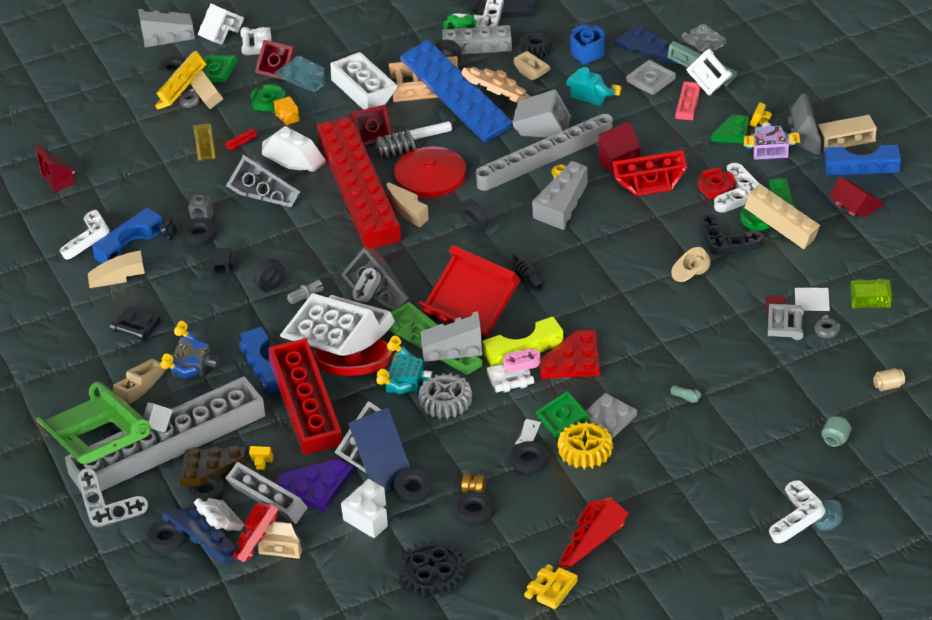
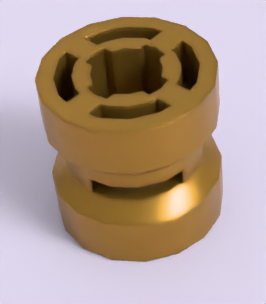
(473, 483)

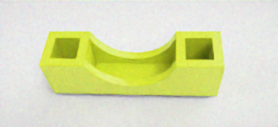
(545, 337)

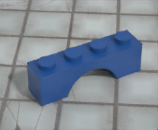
(841, 162)
(141, 226)
(256, 346)

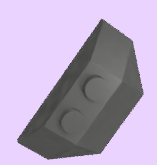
(803, 122)

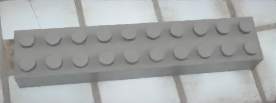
(188, 428)

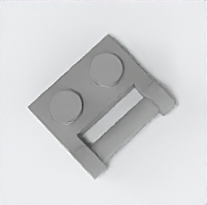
(779, 321)

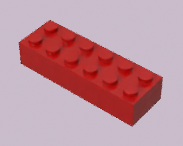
(305, 396)

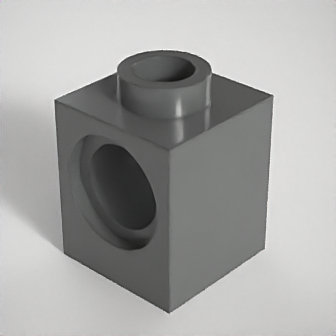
(201, 207)

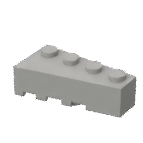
(561, 196)

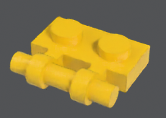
(556, 588)

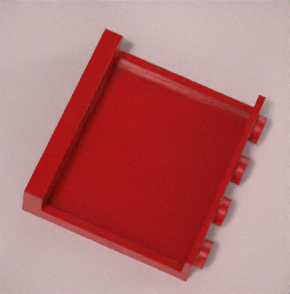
(471, 286)

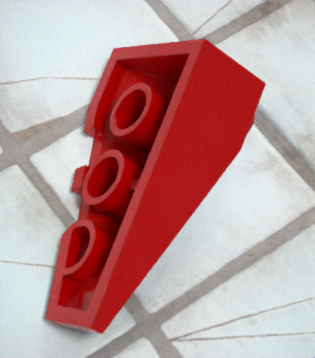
(596, 523)

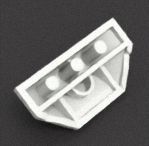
(292, 150)

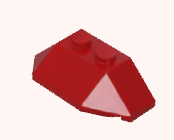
(650, 173)

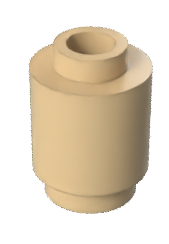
(889, 379)

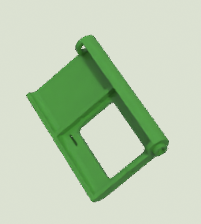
(92, 414)

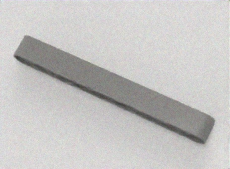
(542, 152)

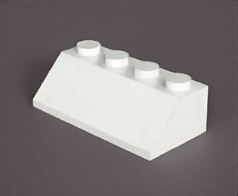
(362, 81)

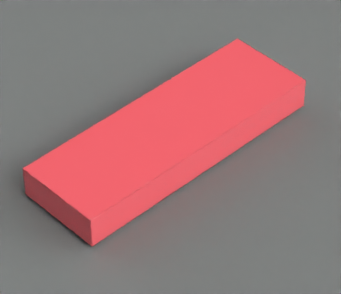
(688, 101)

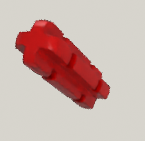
(241, 139)

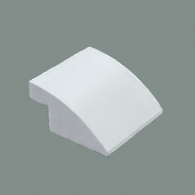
(338, 324)

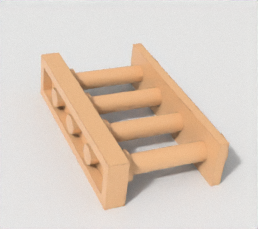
(411, 90)

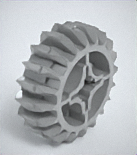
(445, 396)

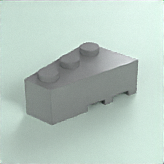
(165, 28)
(348, 448)

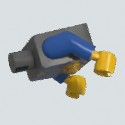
(190, 355)

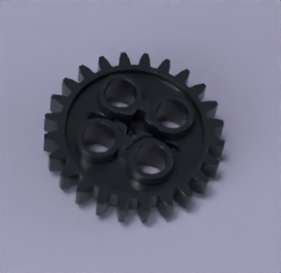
(432, 569)

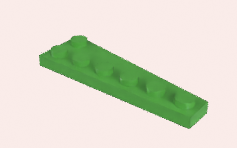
(410, 323)

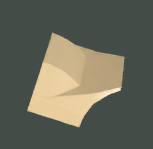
(530, 65)
(280, 541)

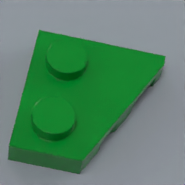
(732, 130)

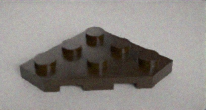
(204, 463)

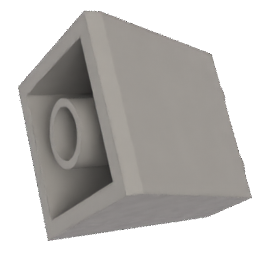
(541, 115)

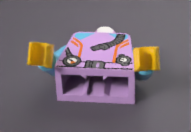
(770, 142)

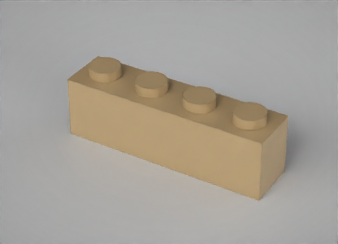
(782, 216)

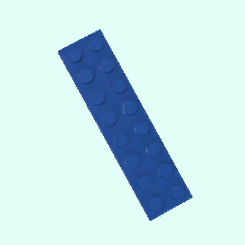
(456, 91)

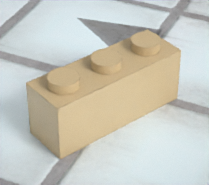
(847, 132)

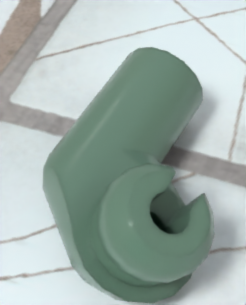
(687, 394)

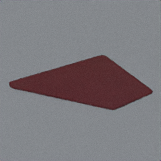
(774, 300)

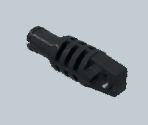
(527, 271)

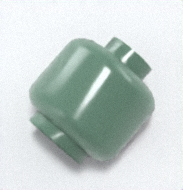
(836, 431)

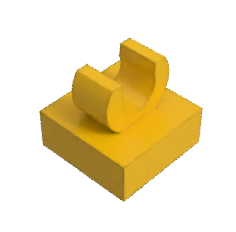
(760, 115)
(260, 456)

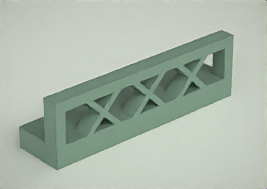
(687, 56)

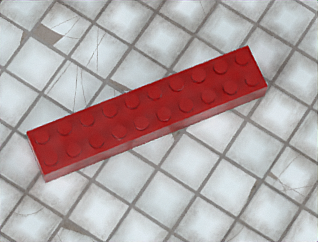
(358, 183)

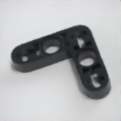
(753, 239)

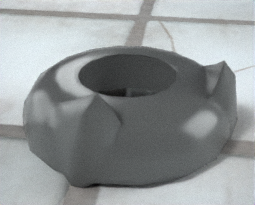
(188, 103)
(827, 333)

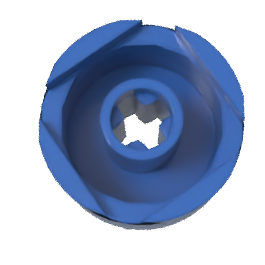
(587, 43)

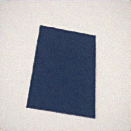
(380, 448)

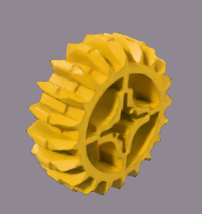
(573, 447)

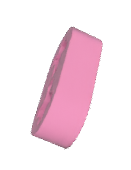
(521, 360)

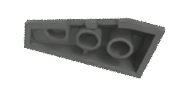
(259, 182)
(389, 290)

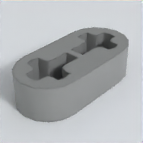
(366, 285)

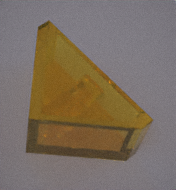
(204, 142)

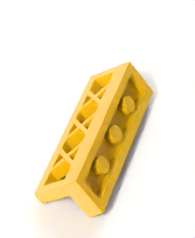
(180, 80)

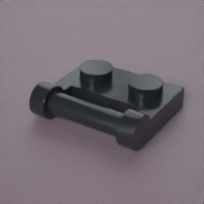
(135, 323)

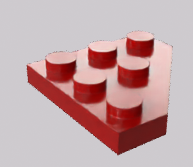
(572, 357)
(256, 523)

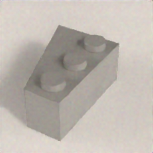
(452, 340)

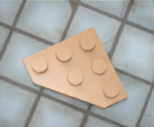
(496, 82)

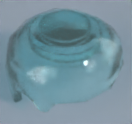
(832, 517)

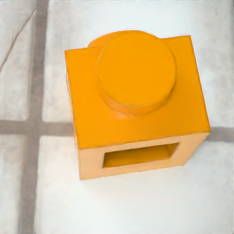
(286, 110)

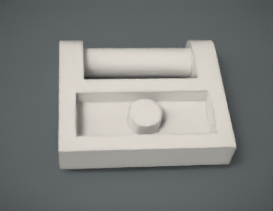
(259, 35)
(705, 76)

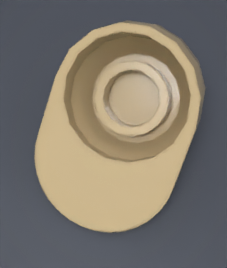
(693, 262)

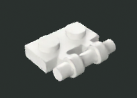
(505, 380)
(219, 514)

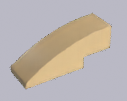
(206, 90)
(407, 205)
(116, 270)
(138, 380)

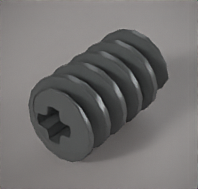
(394, 143)

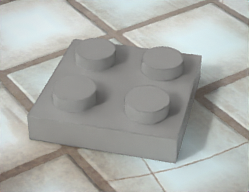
(650, 77)
(611, 414)

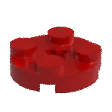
(724, 183)

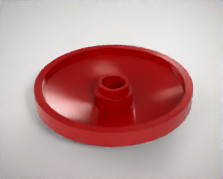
(430, 171)
(362, 362)

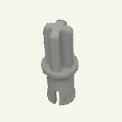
(304, 292)

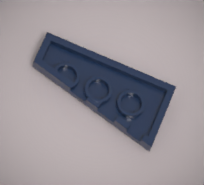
(646, 42)
(202, 533)

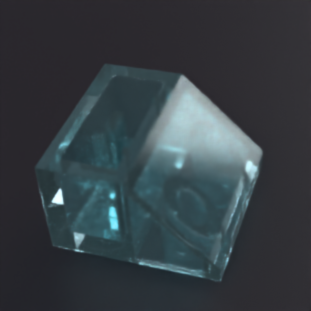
(303, 74)

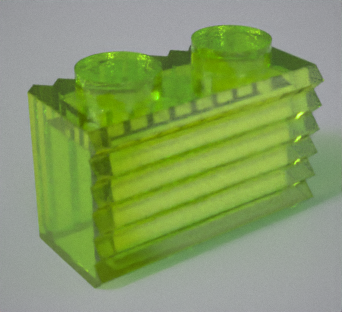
(870, 293)

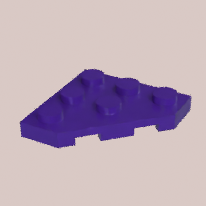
(317, 483)

